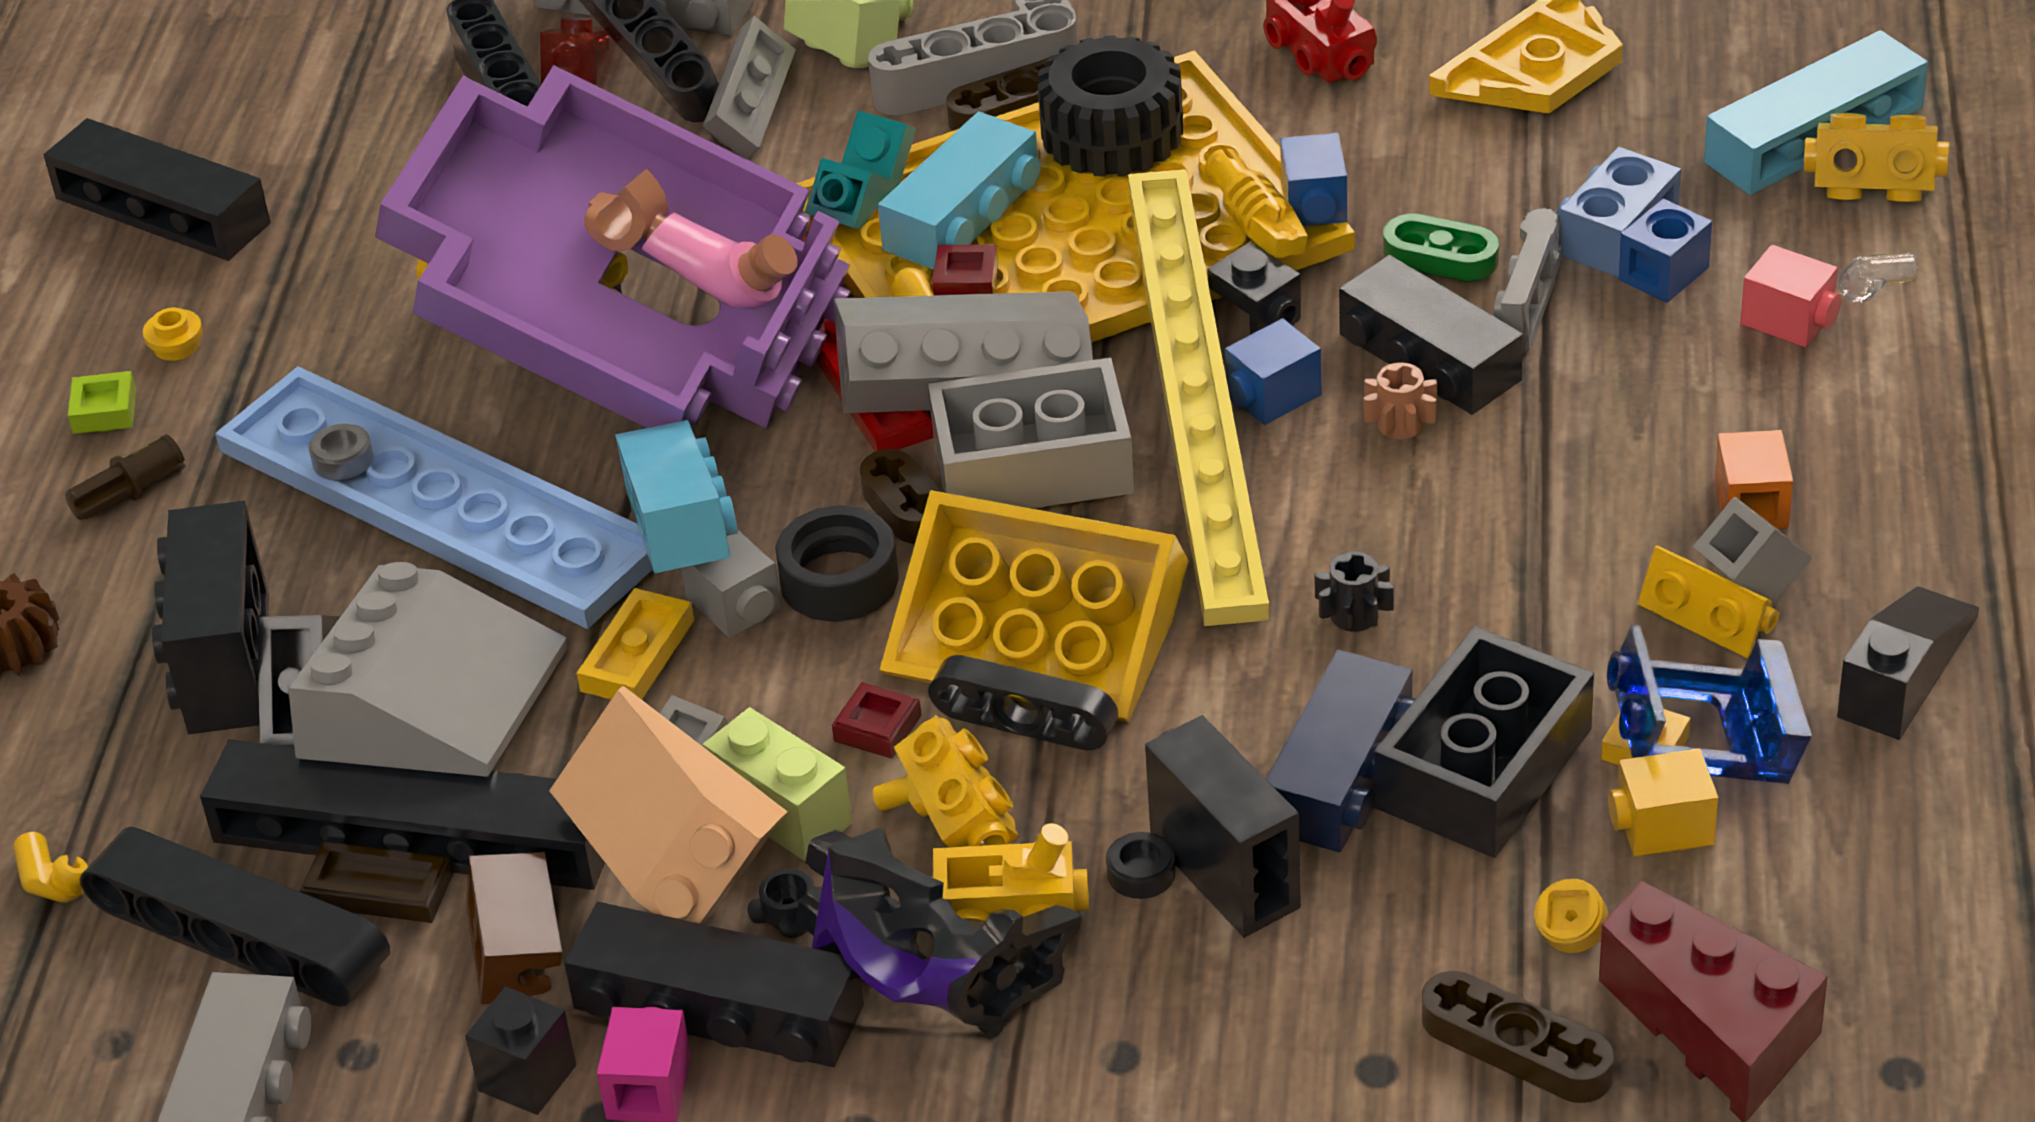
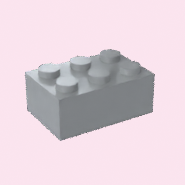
(1034, 435)

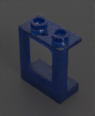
(1755, 705)

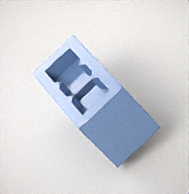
(1610, 203)

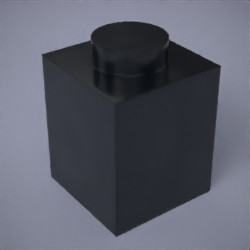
(521, 1050)

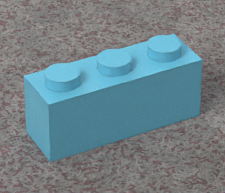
(959, 189)

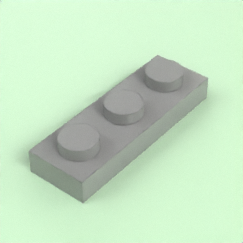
(749, 88)

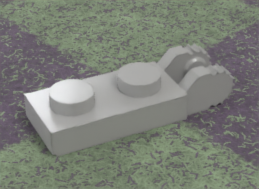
(1531, 275)

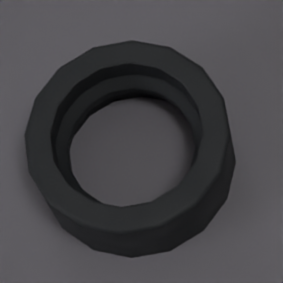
(844, 594)

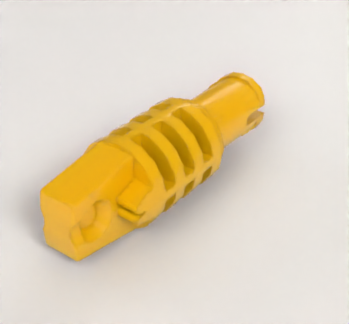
(1256, 205)

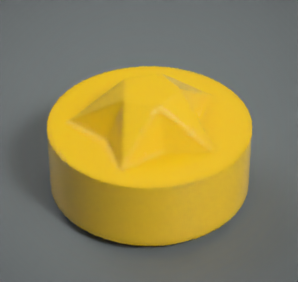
(1570, 915)

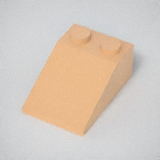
(663, 810)

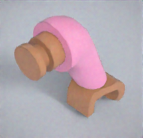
(727, 270)

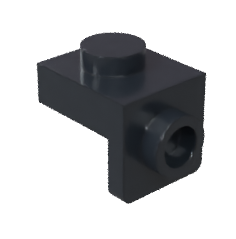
(1258, 286)

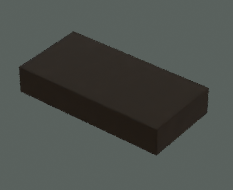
(379, 881)

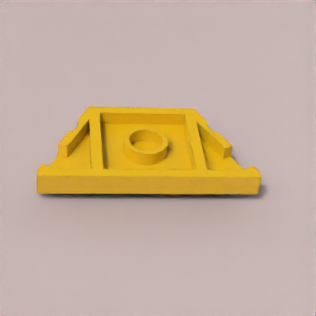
(1533, 59)

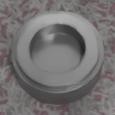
(341, 452)

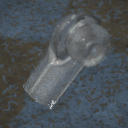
(1870, 273)

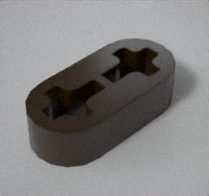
(892, 501)

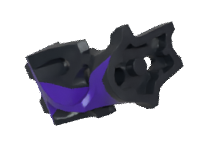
(969, 958)

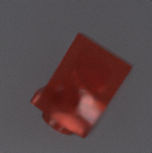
(573, 48)

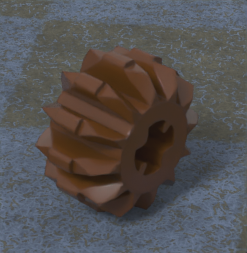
(26, 624)

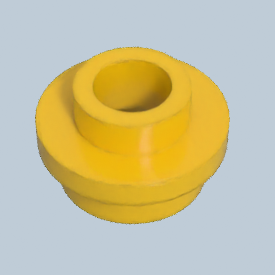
(173, 333)

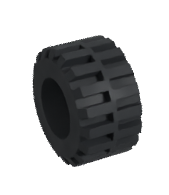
(1110, 105)

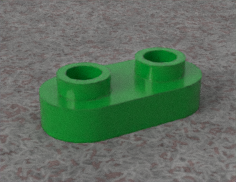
(1442, 246)

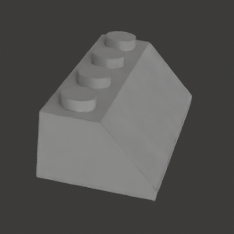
(903, 343)

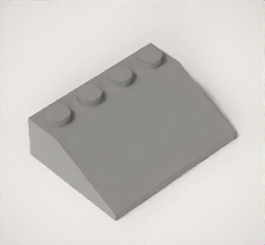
(421, 676)

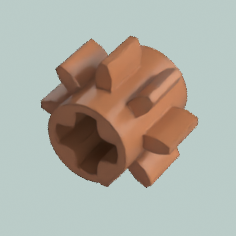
(1400, 401)

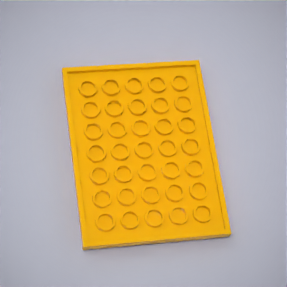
(1080, 227)

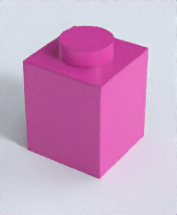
(644, 1064)

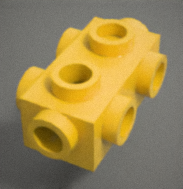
(1889, 157)
(950, 786)
(1012, 876)

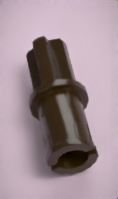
(126, 477)

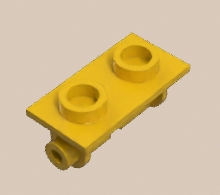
(1706, 602)

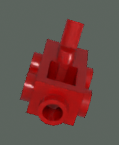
(1323, 36)

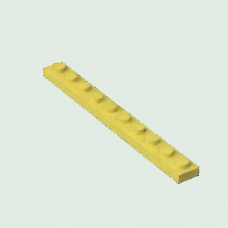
(1197, 401)

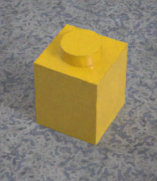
(1665, 802)

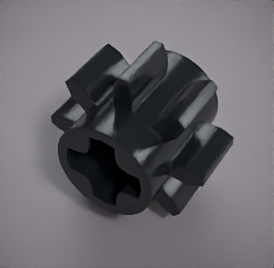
(1354, 591)

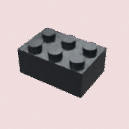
(210, 616)
(1483, 741)

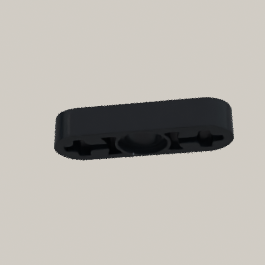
(980, 693)

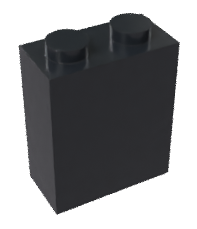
(1225, 825)

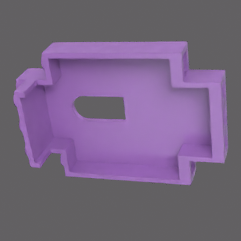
(500, 221)

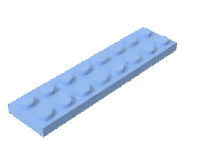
(447, 498)

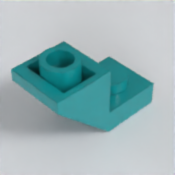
(867, 173)

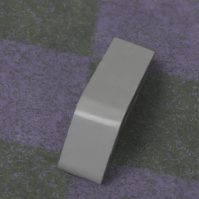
(926, 67)

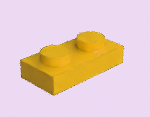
(636, 644)

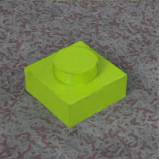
(102, 402)

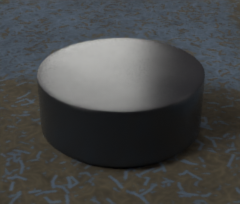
(1140, 865)

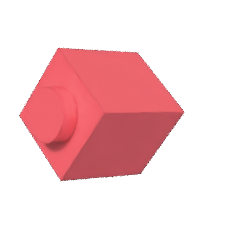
(1790, 296)

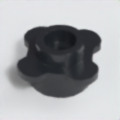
(779, 900)

